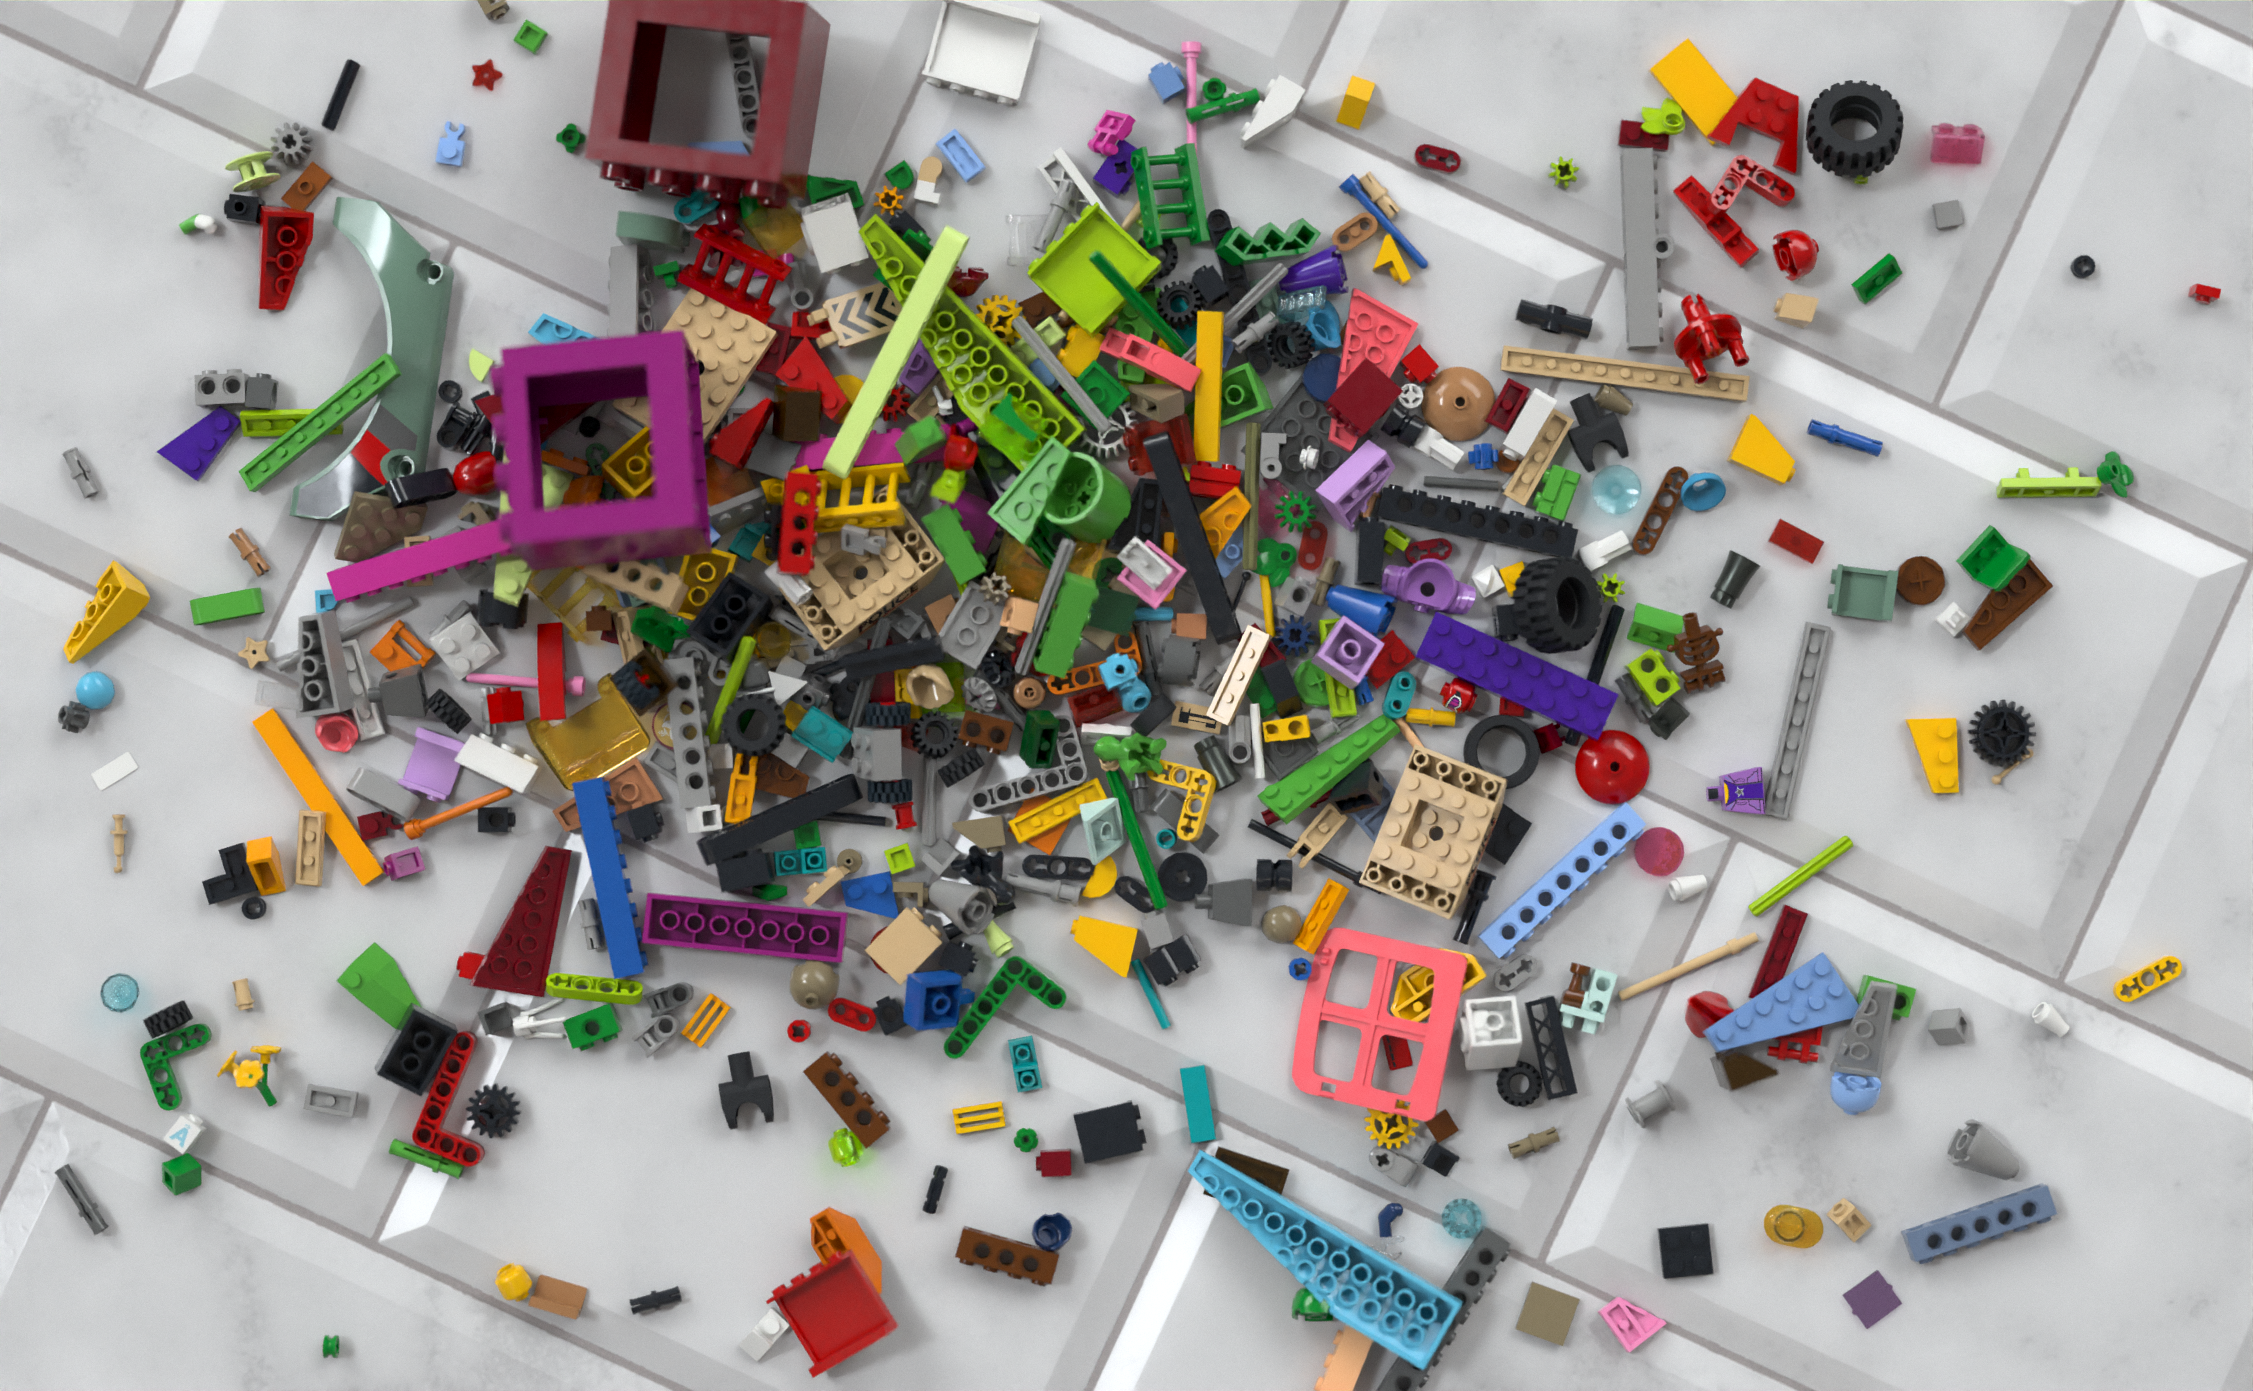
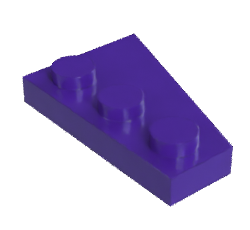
(201, 443)

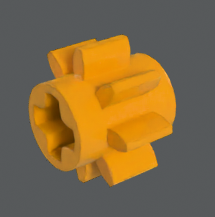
(882, 198)

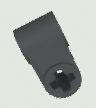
(664, 999)

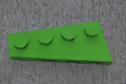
(1132, 323)
(1029, 494)

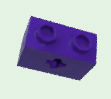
(1107, 174)

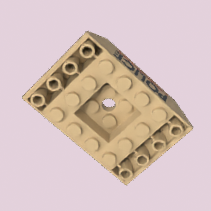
(848, 607)
(1433, 795)

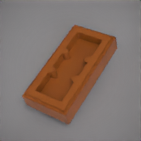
(307, 187)

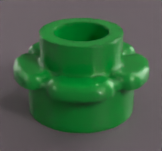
(1214, 83)
(1026, 1133)

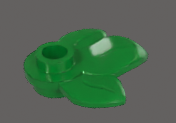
(2115, 474)
(1270, 561)

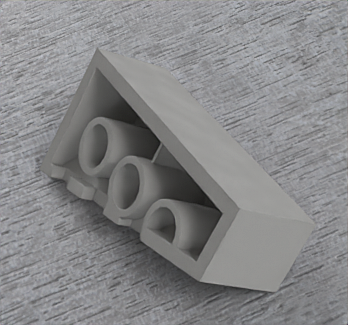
(629, 291)

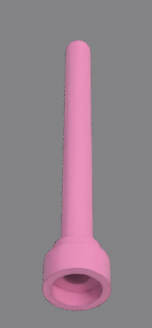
(1191, 52)
(573, 685)

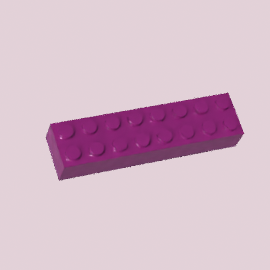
(745, 927)

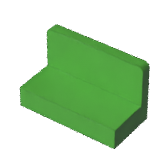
(1654, 626)

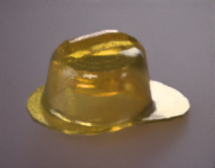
(1793, 1226)

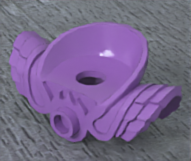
(1449, 594)

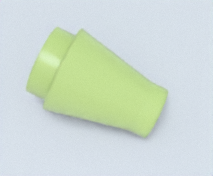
(998, 940)

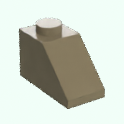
(1157, 401)
(983, 832)

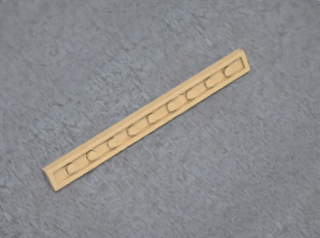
(1622, 373)

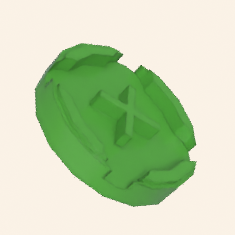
(1311, 684)

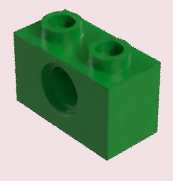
(577, 1027)

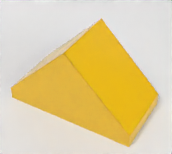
(1355, 102)

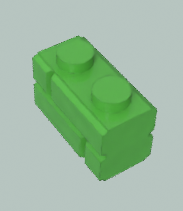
(1556, 493)

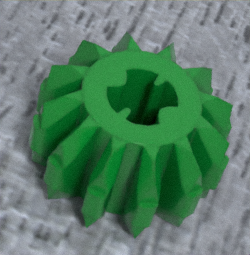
(1302, 507)

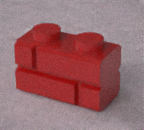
(1212, 481)

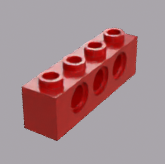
(788, 562)

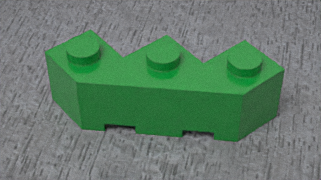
(1267, 244)

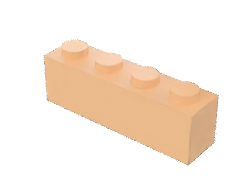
(1345, 1362)

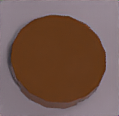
(1920, 580)

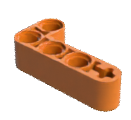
(1092, 669)

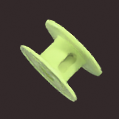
(252, 171)

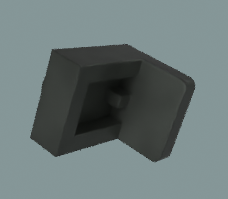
(1668, 718)

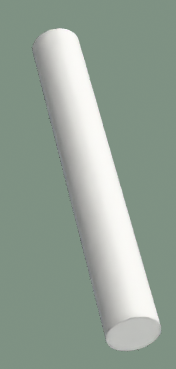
(1257, 740)

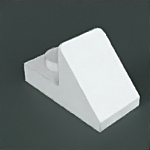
(764, 1334)

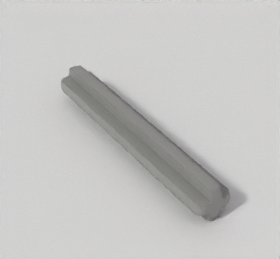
(929, 801)

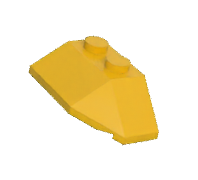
(1416, 988)

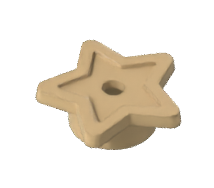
(260, 656)

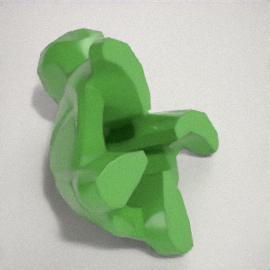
(1133, 753)

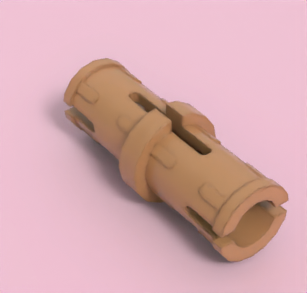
(249, 552)

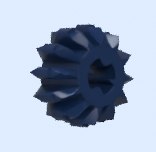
(1286, 634)

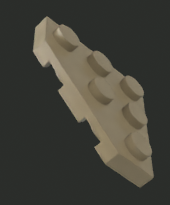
(375, 525)

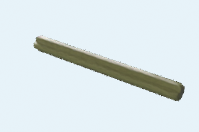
(1251, 492)

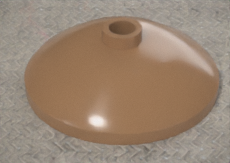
(1445, 416)

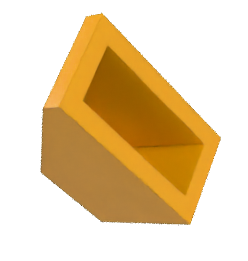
(265, 865)

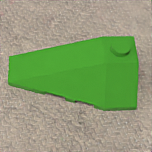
(1241, 397)
(379, 984)

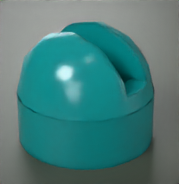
(1164, 833)

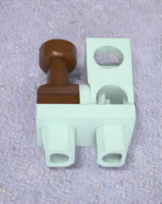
(1586, 1004)

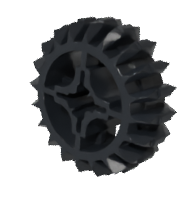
(2023, 734)

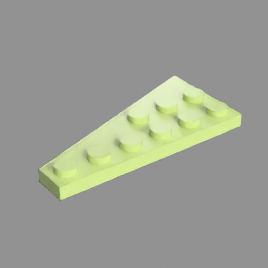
(512, 571)

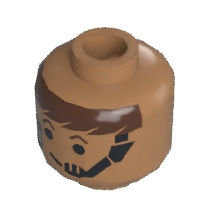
(1038, 689)

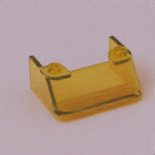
(1029, 580)

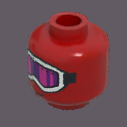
(1458, 695)

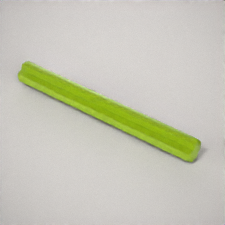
(730, 687)
(1800, 876)

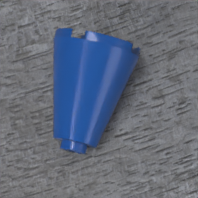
(1365, 608)

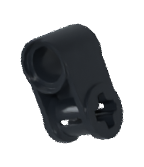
(456, 425)

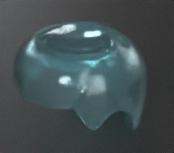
(119, 992)

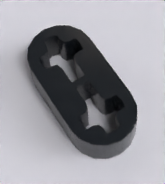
(1131, 899)

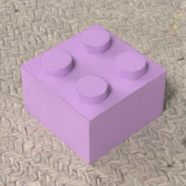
(1347, 652)

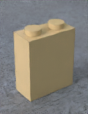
(904, 944)

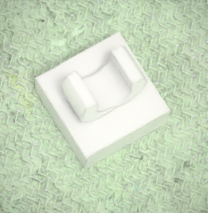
(1952, 619)

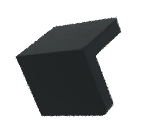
(1439, 1159)

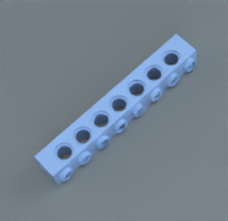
(1492, 934)

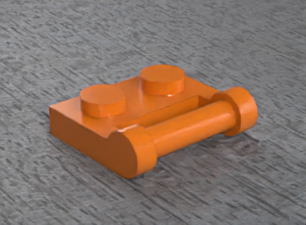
(394, 656)

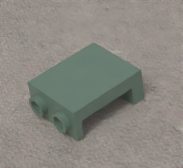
(1863, 593)

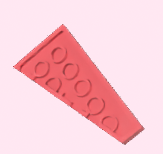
(1372, 333)

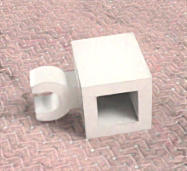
(705, 818)

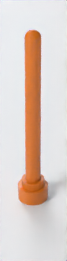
(415, 828)

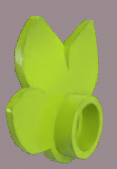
(1663, 120)

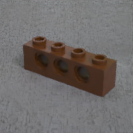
(817, 1075)
(997, 1244)

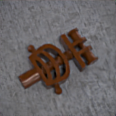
(1702, 646)

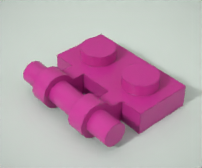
(1110, 129)

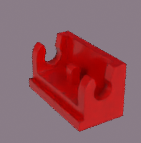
(802, 328)

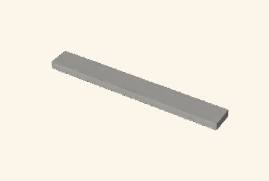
(1796, 720)

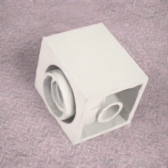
(833, 234)
(1490, 1033)

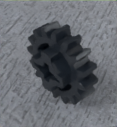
(494, 1099)

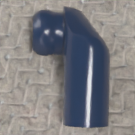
(1386, 1216)

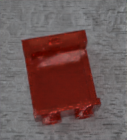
(1179, 432)

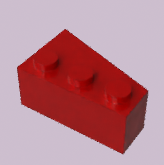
(809, 371)

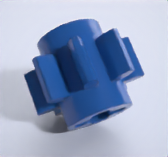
(1483, 456)

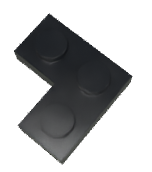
(237, 879)

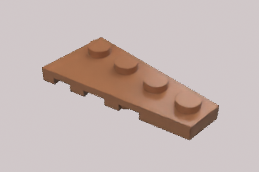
(629, 787)

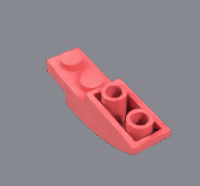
(1150, 358)

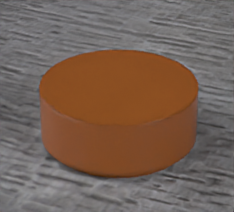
(1506, 465)

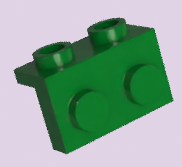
(658, 627)

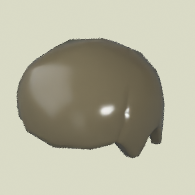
(1281, 924)

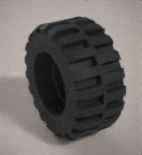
(1859, 102)
(1536, 610)

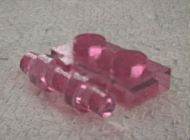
(1267, 509)

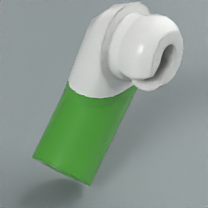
(199, 221)

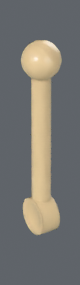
(1996, 779)

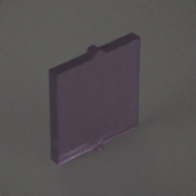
(1872, 1299)

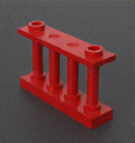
(725, 293)

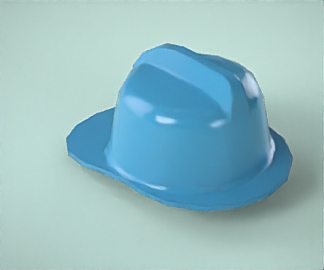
(1324, 327)

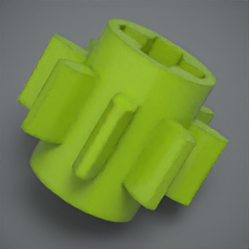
(1570, 171)
(1612, 580)

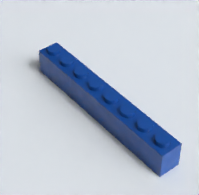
(609, 877)

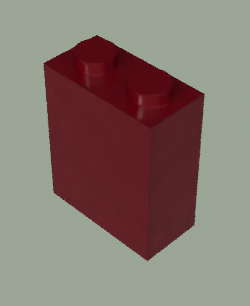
(1362, 398)

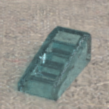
(1300, 304)

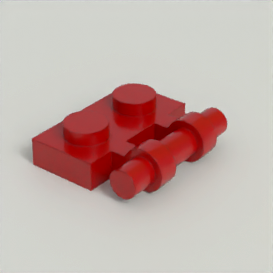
(1803, 1055)

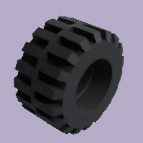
(732, 721)

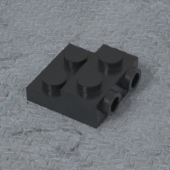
(1506, 834)

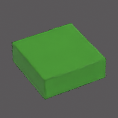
(530, 37)

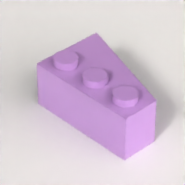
(1354, 483)

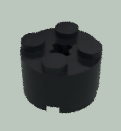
(493, 611)

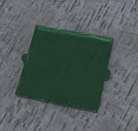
(1113, 611)

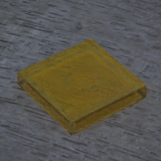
(774, 229)

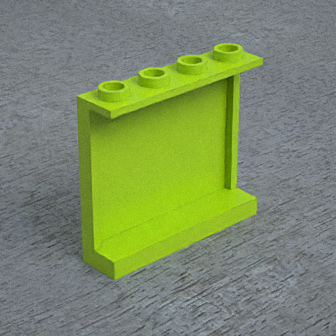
(1077, 284)

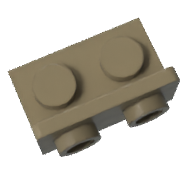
(477, 512)

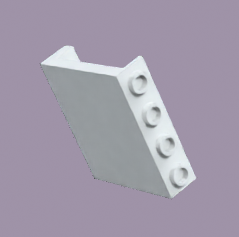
(982, 49)

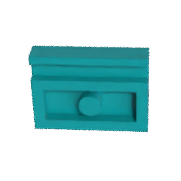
(822, 734)

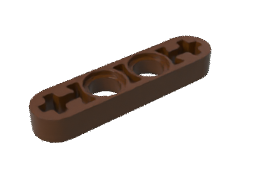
(1656, 509)

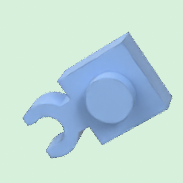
(450, 149)

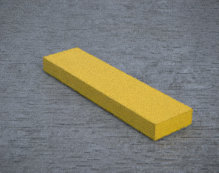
(1056, 810)

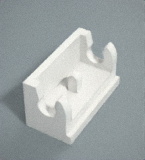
(1144, 563)

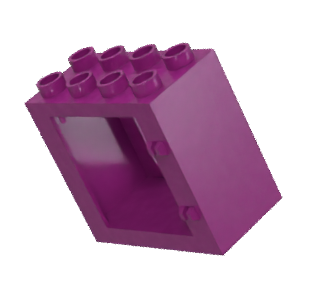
(596, 371)

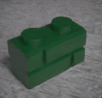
(1039, 739)

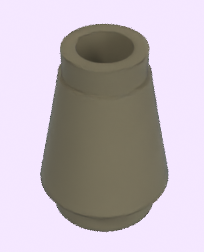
(1612, 400)

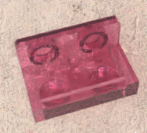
(1957, 144)

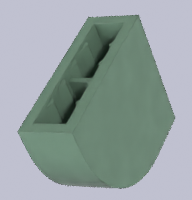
(652, 232)

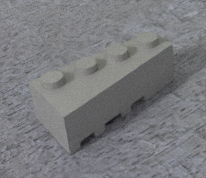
(322, 667)

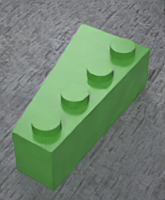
(1065, 625)

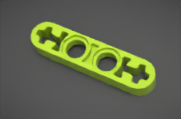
(594, 985)

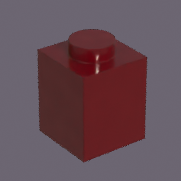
(1054, 1162)

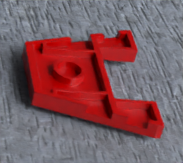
(1767, 112)

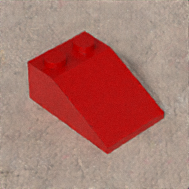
(736, 440)

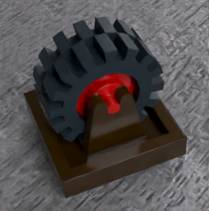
(644, 681)

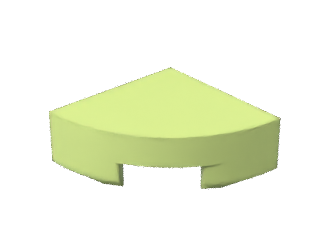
(479, 365)

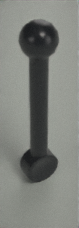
(1246, 576)

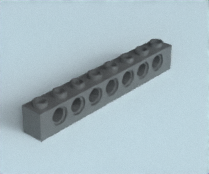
(1485, 1240)

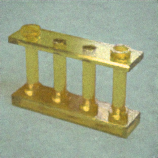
(575, 632)

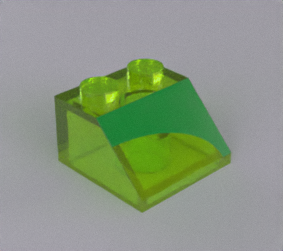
(1013, 428)

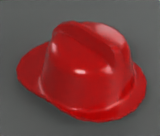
(959, 451)

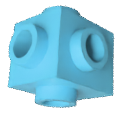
(1114, 680)

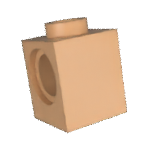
(1018, 615)

